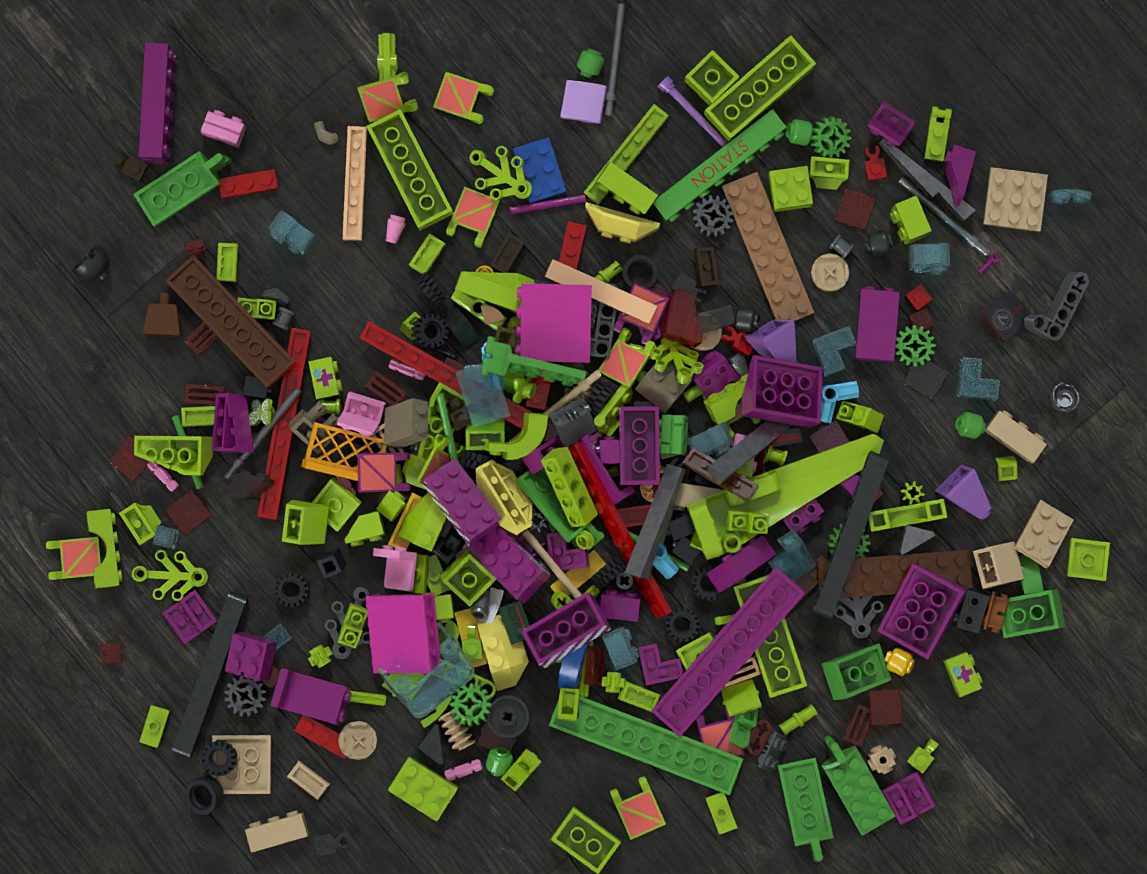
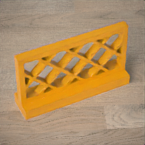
(336, 468)

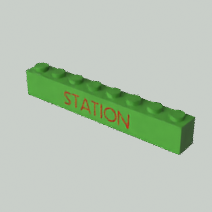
(718, 166)

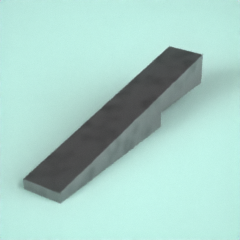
(926, 182)
(746, 450)
(656, 523)

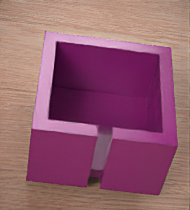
(251, 656)

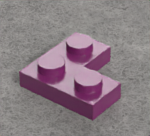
(562, 556)
(654, 669)

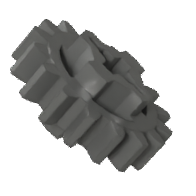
(722, 218)
(234, 688)

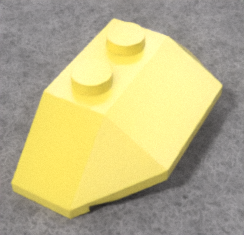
(620, 224)
(505, 496)
(504, 659)

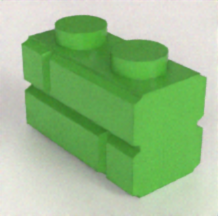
(673, 434)

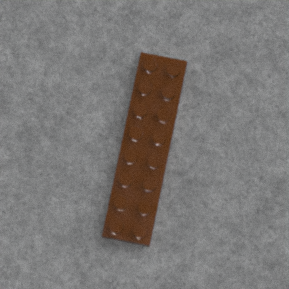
(230, 321)
(886, 573)

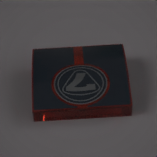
(1006, 316)

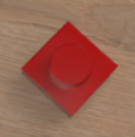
(918, 297)

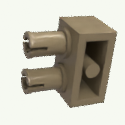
(303, 424)

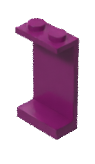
(877, 324)
(612, 490)
(311, 697)

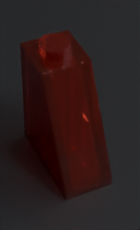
(681, 319)

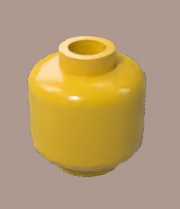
(899, 661)

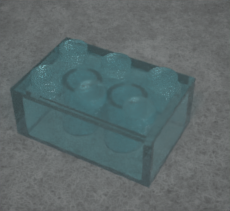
(482, 396)

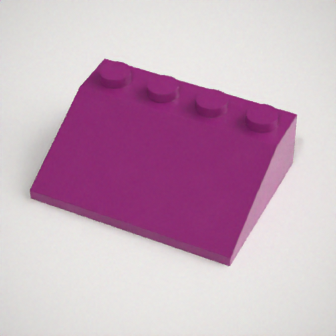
(783, 392)
(922, 611)

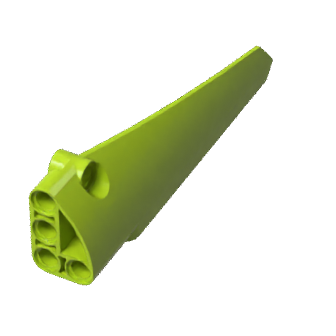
(778, 493)

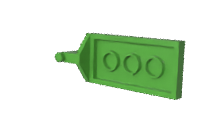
(180, 186)
(503, 360)
(542, 494)
(856, 787)
(806, 804)

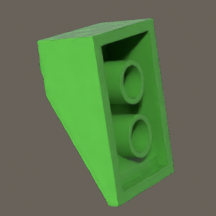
(1033, 614)
(856, 672)

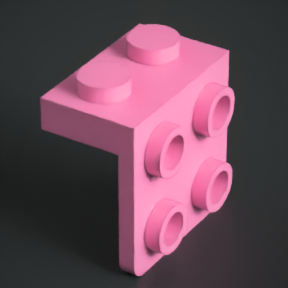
(361, 414)
(399, 567)

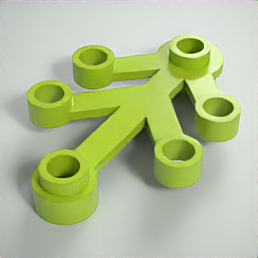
(503, 175)
(684, 374)
(174, 575)

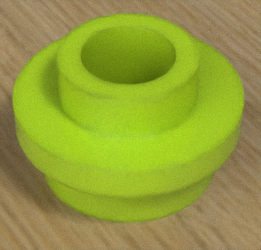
(585, 540)

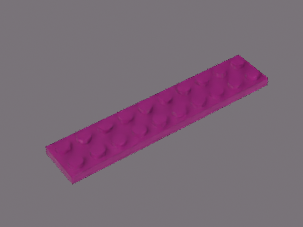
(728, 651)

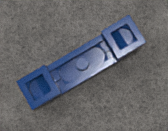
(571, 668)

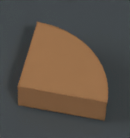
(491, 314)

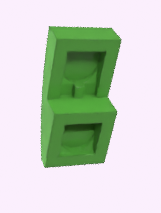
(1031, 572)
(742, 728)

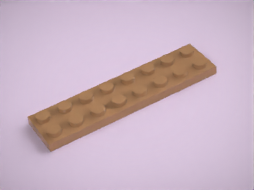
(767, 248)

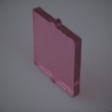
(828, 437)

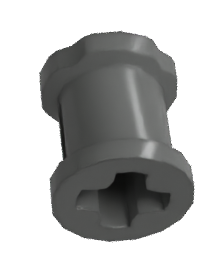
(841, 246)
(284, 318)
(618, 580)

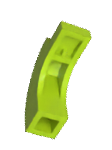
(528, 440)

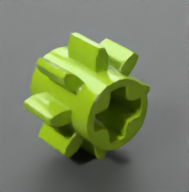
(908, 496)
(320, 656)
(613, 682)

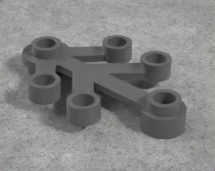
(857, 606)
(340, 615)

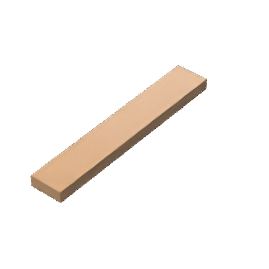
(354, 183)
(603, 292)

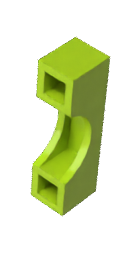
(722, 405)
(906, 515)
(101, 523)

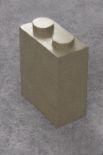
(406, 423)

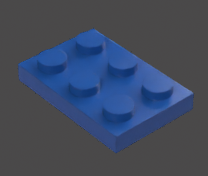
(540, 169)

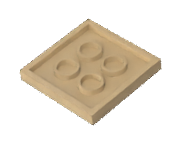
(1015, 199)
(253, 764)

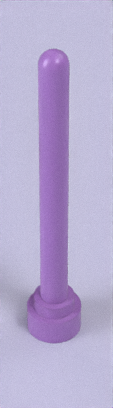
(668, 86)

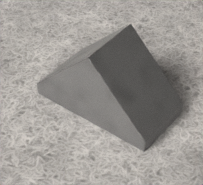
(912, 538)

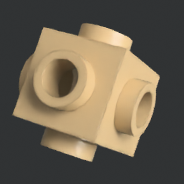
(876, 753)

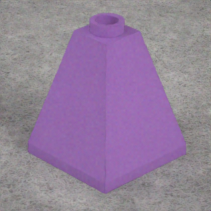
(775, 340)
(966, 492)

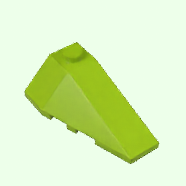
(493, 288)
(180, 453)

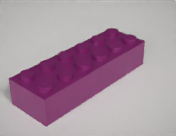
(156, 103)

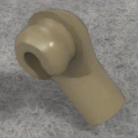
(323, 135)

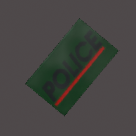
(514, 621)

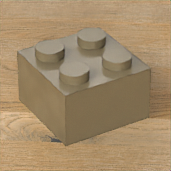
(661, 387)

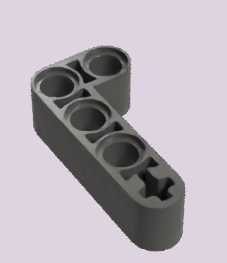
(1074, 284)
(601, 339)

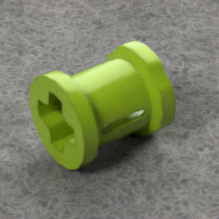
(333, 407)
(775, 455)

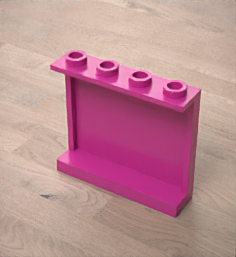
(554, 322)
(403, 633)

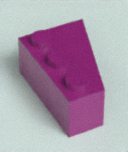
(231, 424)
(741, 563)

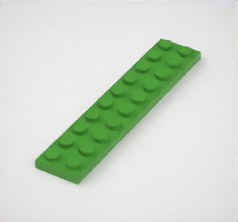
(652, 744)

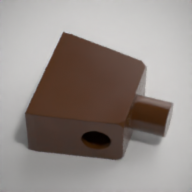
(163, 318)

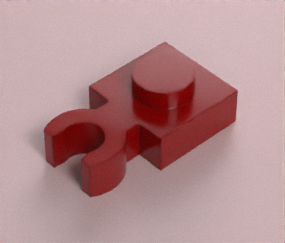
(874, 167)
(738, 341)

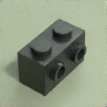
(971, 612)

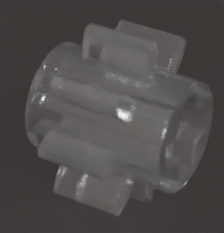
(540, 523)

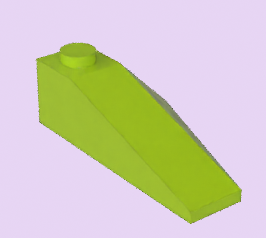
(434, 420)
(423, 524)

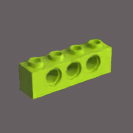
(569, 487)

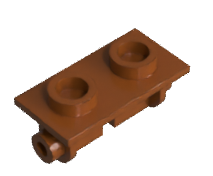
(992, 619)

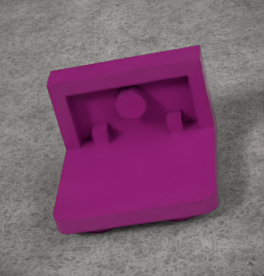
(891, 124)
(715, 374)

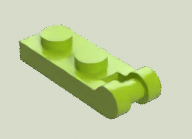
(937, 135)
(611, 409)

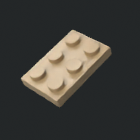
(1043, 534)

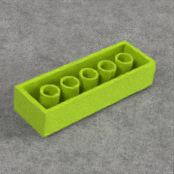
(759, 88)
(410, 170)
(777, 653)

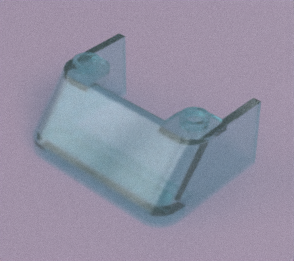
(436, 685)

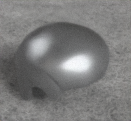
(1064, 397)

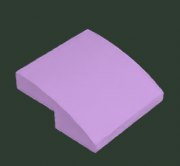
(583, 101)

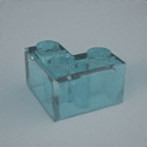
(289, 231)
(929, 258)
(828, 348)
(972, 385)
(712, 441)
(795, 559)
(619, 647)

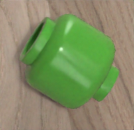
(590, 62)
(799, 132)
(970, 425)
(499, 761)

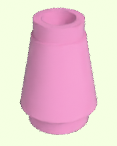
(394, 228)

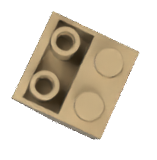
(998, 565)

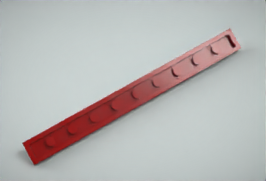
(569, 256)
(426, 364)
(282, 434)
(617, 528)

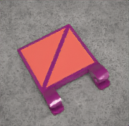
(651, 297)
(378, 472)
(718, 734)

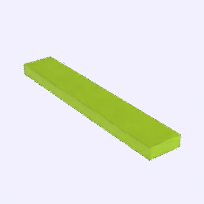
(631, 148)

